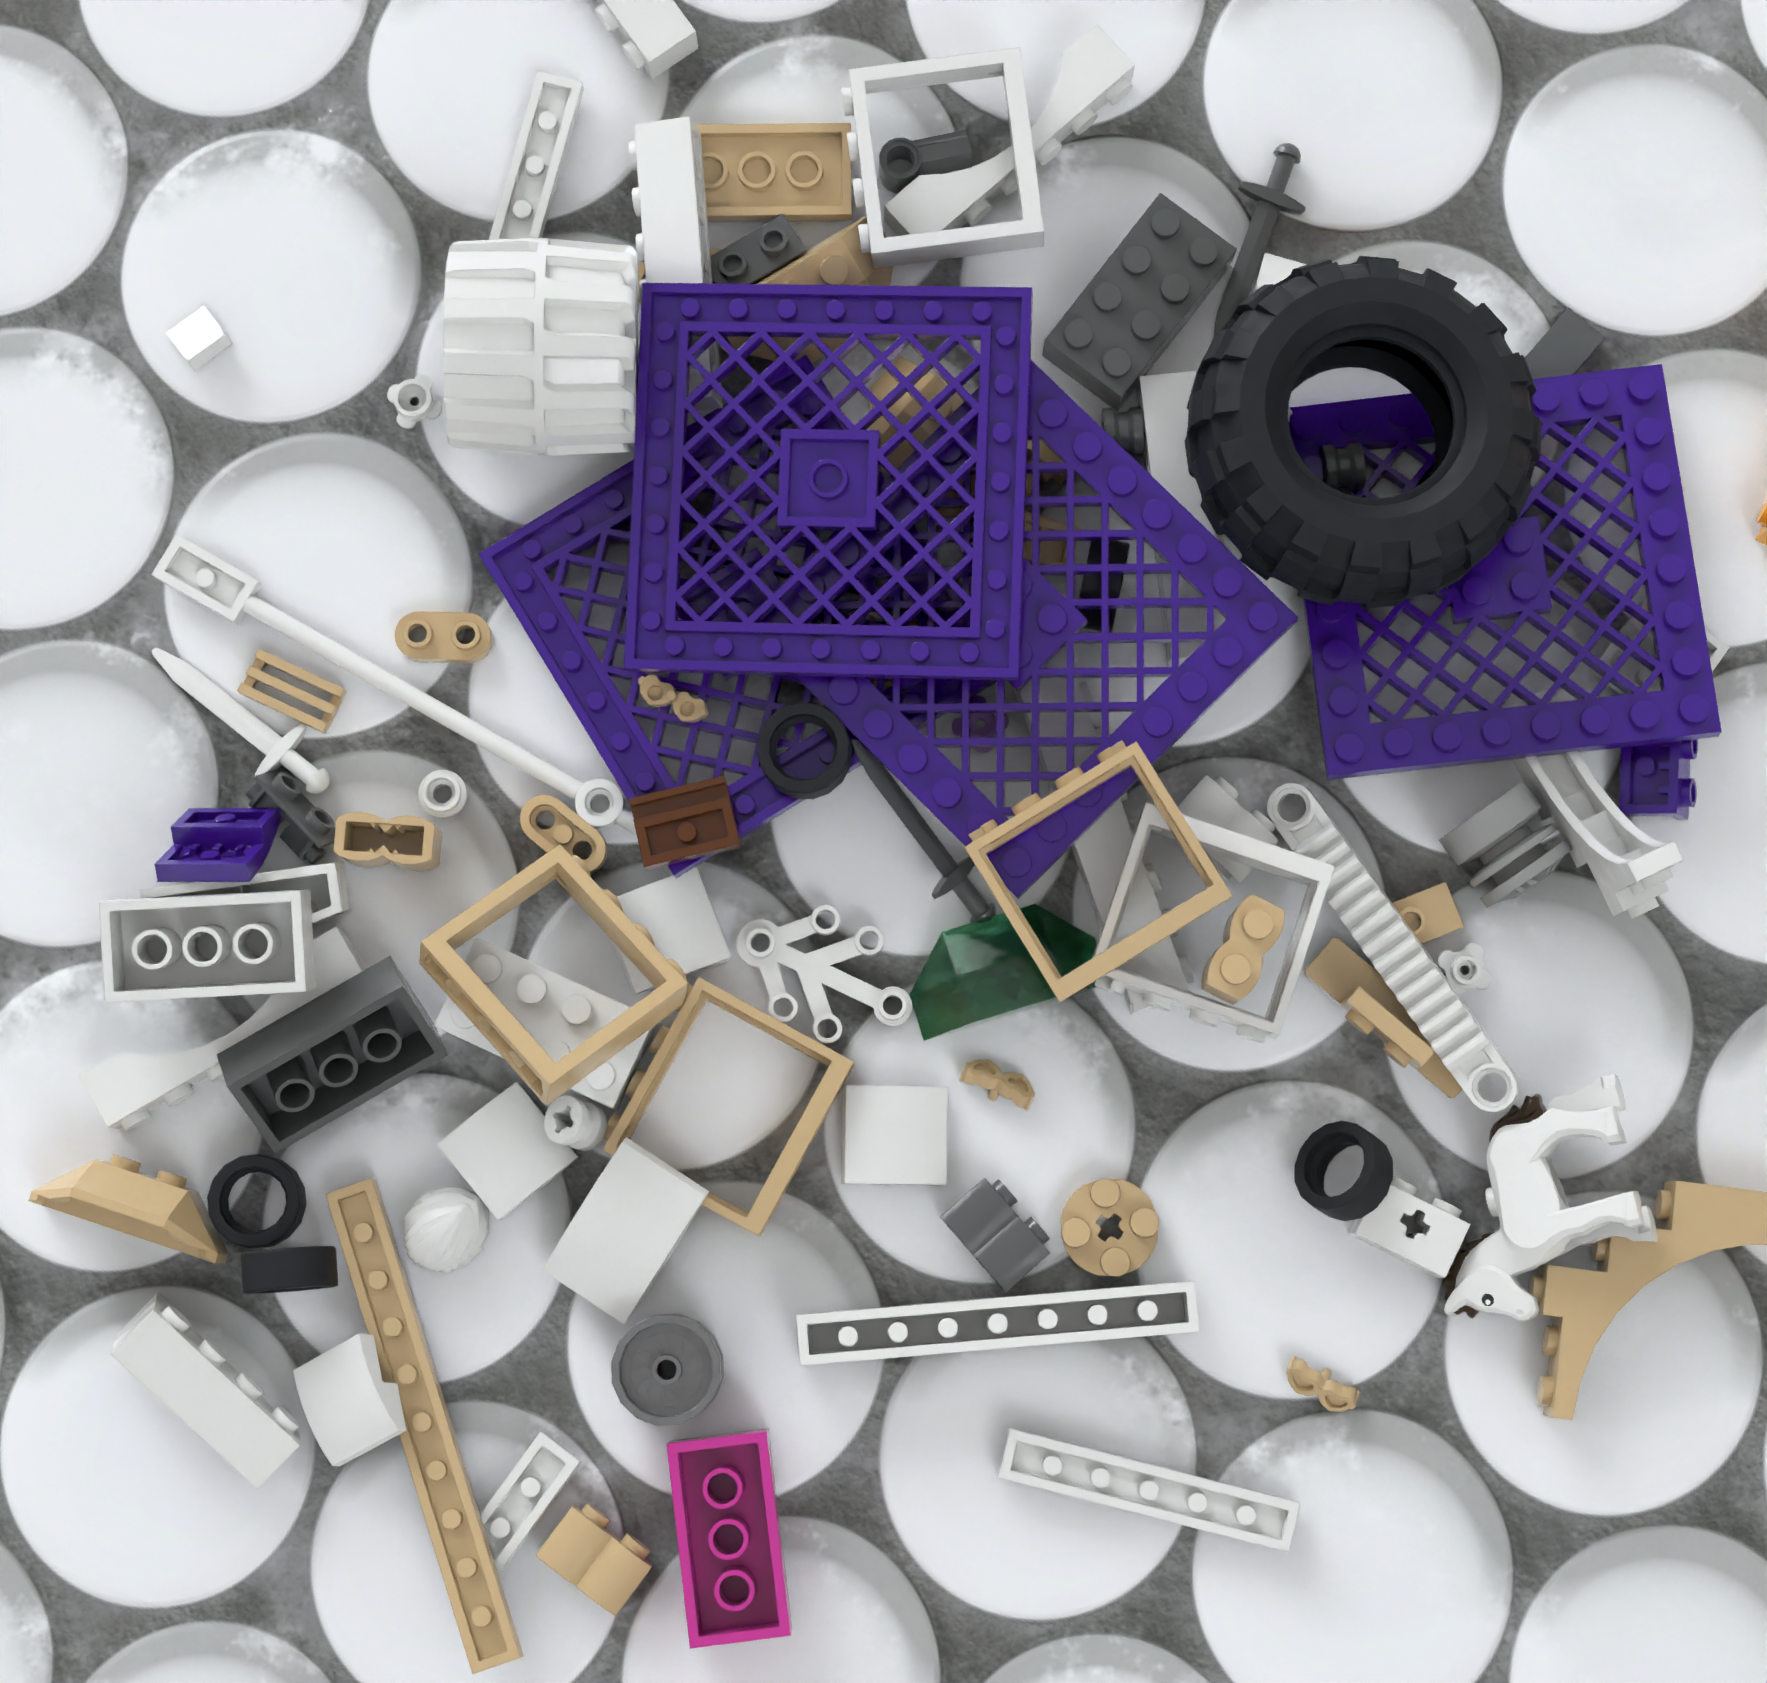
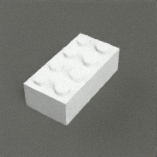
(207, 946)
(553, 1012)

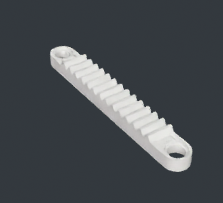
(1395, 950)

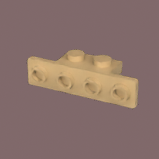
(1376, 1010)

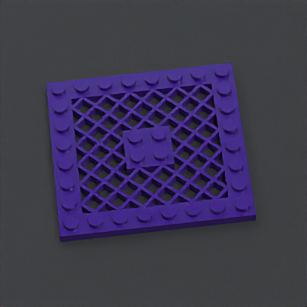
(829, 479)
(595, 514)
(1516, 584)
(1048, 623)

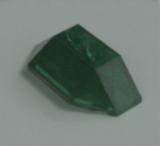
(988, 973)

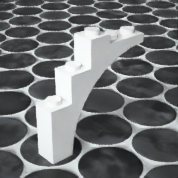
(1620, 856)

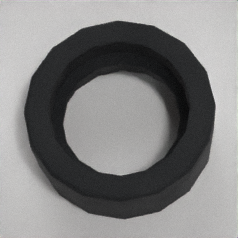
(1092, 582)
(793, 715)
(1368, 1189)
(219, 1205)
(289, 1269)

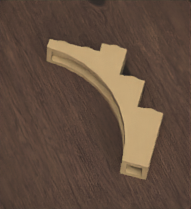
(1584, 1302)

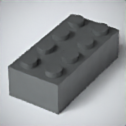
(1138, 301)
(331, 1055)

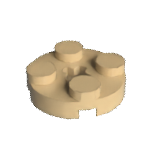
(1114, 1255)

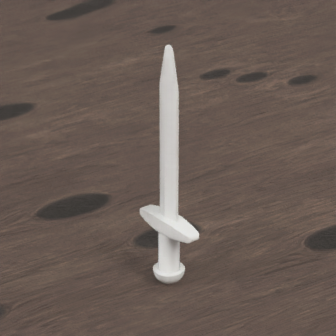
(276, 748)

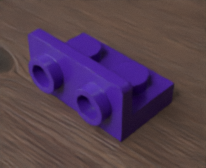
(1658, 779)

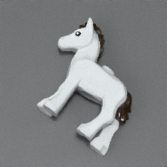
(1533, 1204)

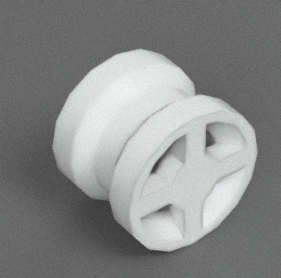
(587, 1120)

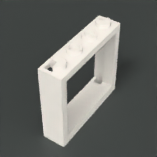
(959, 241)
(1243, 850)

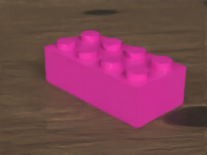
(729, 1538)

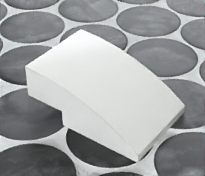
(625, 1230)

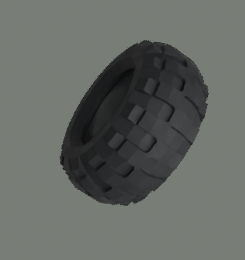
(1431, 344)

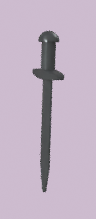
(1270, 201)
(953, 874)

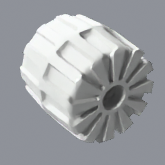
(541, 346)

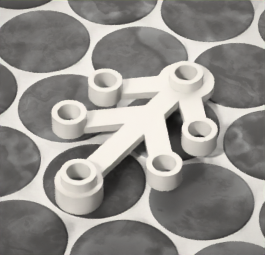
(816, 969)

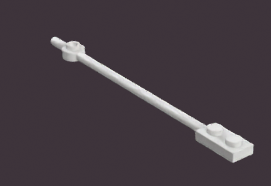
(233, 593)

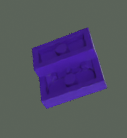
(219, 845)

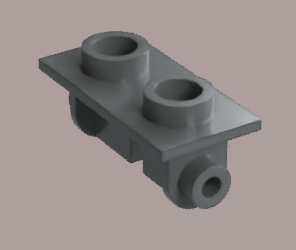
(757, 253)
(308, 825)

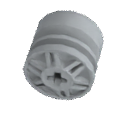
(1506, 845)

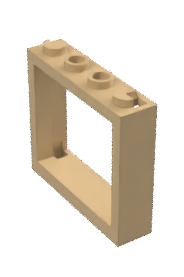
(1071, 787)
(496, 1022)
(666, 1047)

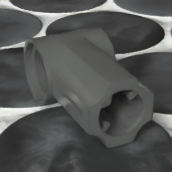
(927, 155)

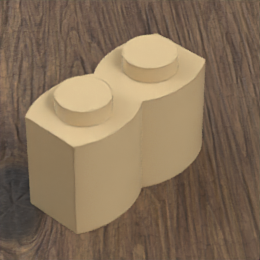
(402, 840)
(1246, 937)
(596, 1558)

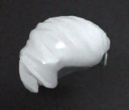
(446, 1229)

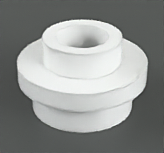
(432, 783)

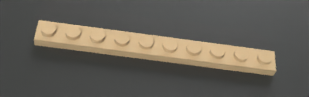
(429, 1434)

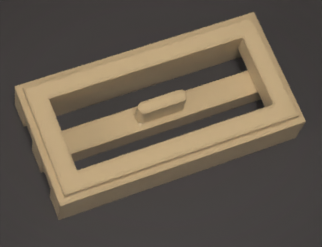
(255, 674)

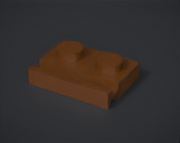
(685, 822)

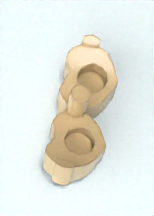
(662, 694)
(1009, 1085)
(1312, 1382)

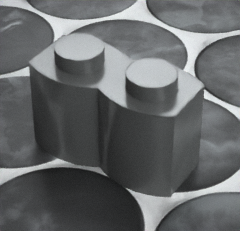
(996, 1233)

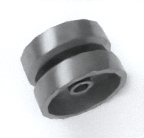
(696, 1362)

